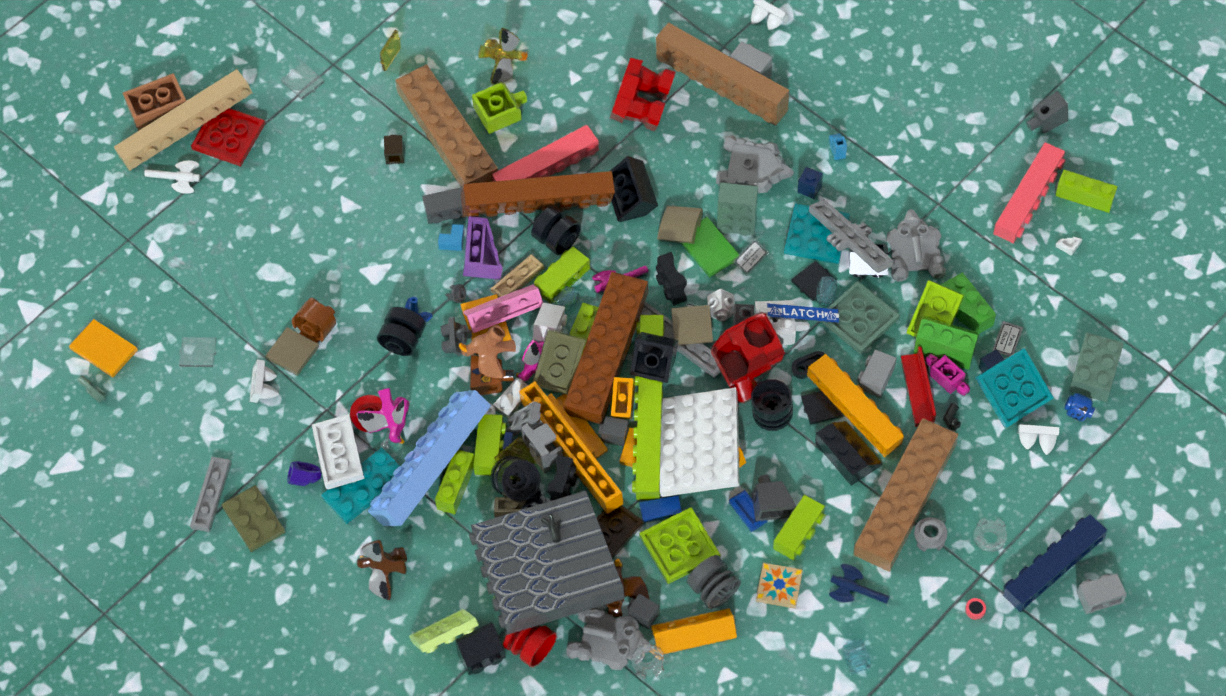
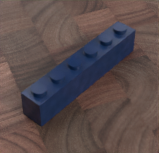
(1055, 562)

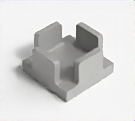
(539, 439)

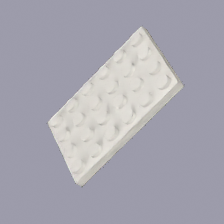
(699, 442)

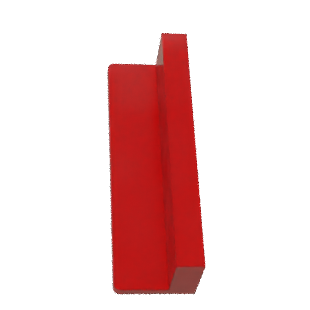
(918, 387)

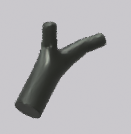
(553, 526)

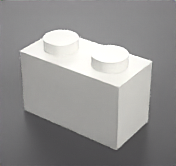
(551, 318)

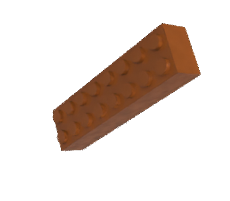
(537, 194)
(606, 348)

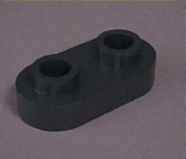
(803, 363)

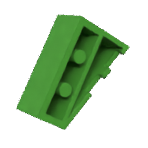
(974, 310)

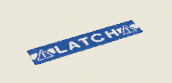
(803, 312)

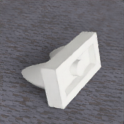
(775, 16)
(261, 374)
(510, 399)
(1046, 434)

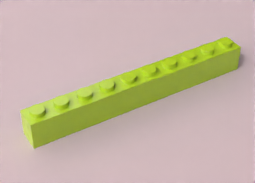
(648, 423)

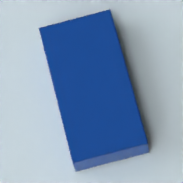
(743, 506)
(660, 508)

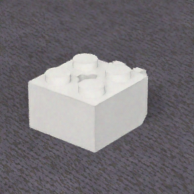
(784, 327)

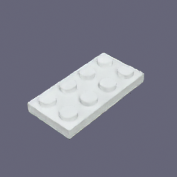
(338, 451)

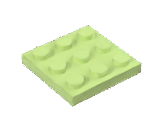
(444, 631)

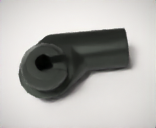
(949, 417)

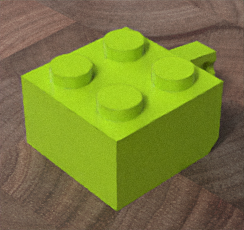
(498, 106)

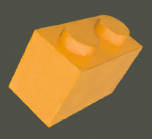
(623, 398)

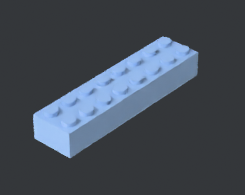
(428, 458)

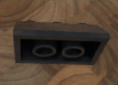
(632, 189)
(847, 451)

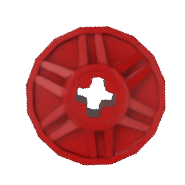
(531, 644)

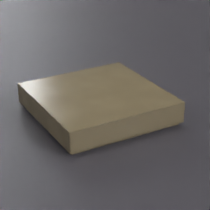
(292, 351)

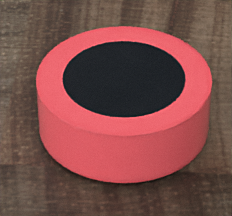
(975, 608)

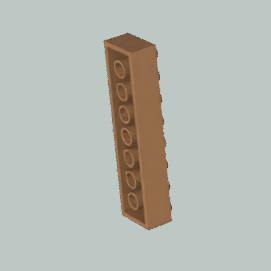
(722, 74)
(445, 127)
(905, 495)

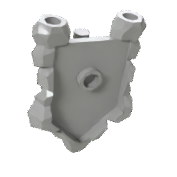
(753, 164)
(915, 248)
(607, 639)

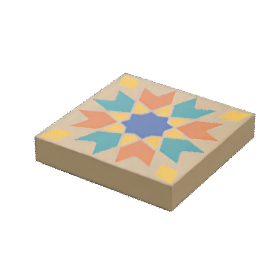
(779, 585)

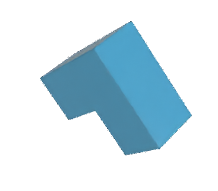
(838, 146)
(452, 241)

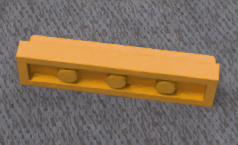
(581, 428)
(694, 631)

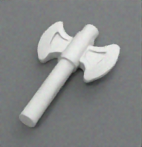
(183, 177)

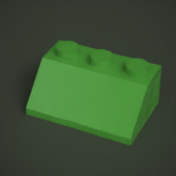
(947, 339)

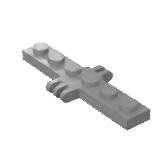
(850, 235)
(697, 353)

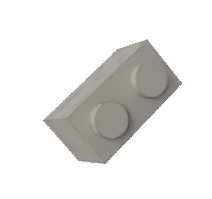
(877, 373)
(1101, 593)

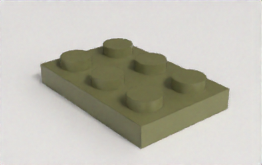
(558, 361)
(253, 518)

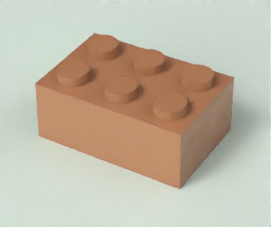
(153, 100)

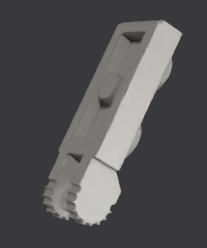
(529, 414)

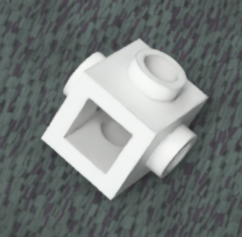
(721, 304)

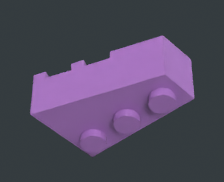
(480, 252)

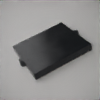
(808, 279)
(819, 408)

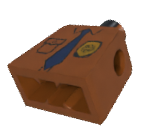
(486, 385)

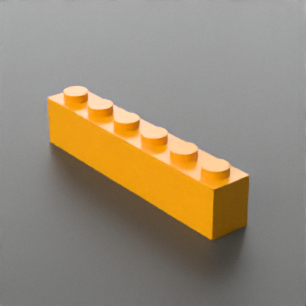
(855, 405)

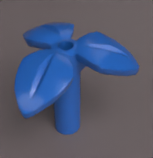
(412, 304)

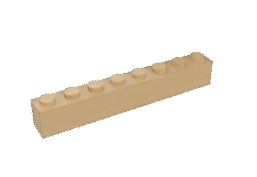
(183, 120)

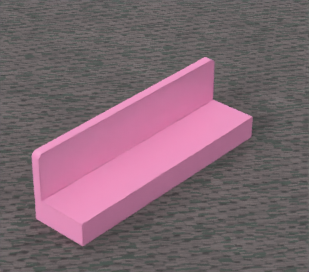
(503, 308)

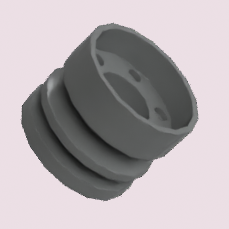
(713, 582)

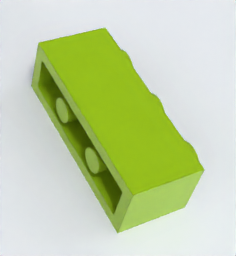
(1086, 191)
(562, 273)
(488, 443)
(455, 482)
(799, 527)

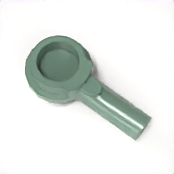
(97, 393)

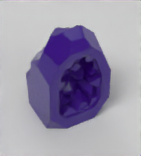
(303, 473)

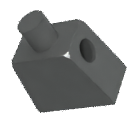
(1049, 113)
(771, 500)

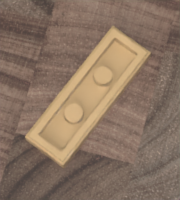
(518, 276)

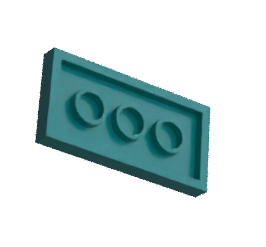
(355, 497)

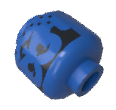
(1079, 407)

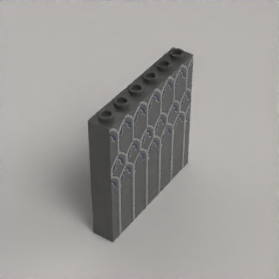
(544, 579)

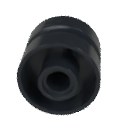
(556, 230)
(401, 331)

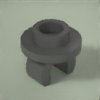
(457, 294)

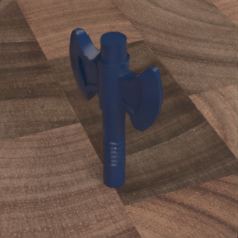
(847, 584)

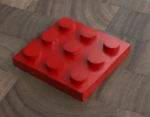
(229, 136)

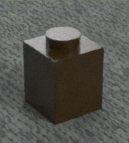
(394, 149)

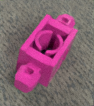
(944, 366)

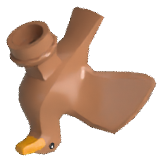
(488, 347)

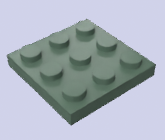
(861, 317)

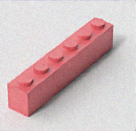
(552, 157)
(1029, 192)

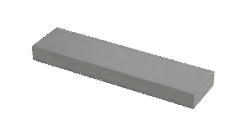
(210, 494)

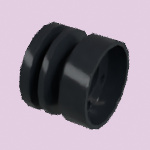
(768, 396)
(525, 480)

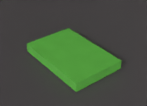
(711, 249)

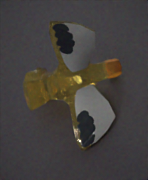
(503, 54)

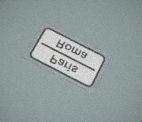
(750, 256)

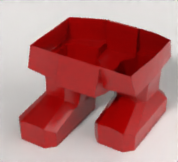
(642, 80)
(747, 352)

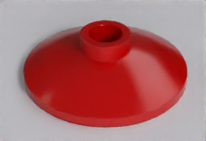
(364, 403)

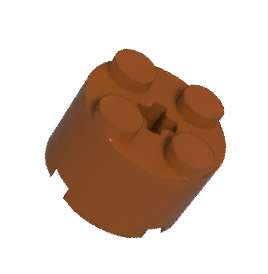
(314, 320)

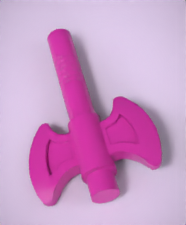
(603, 277)

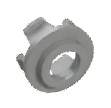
(925, 542)

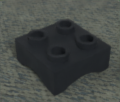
(670, 279)
(564, 478)

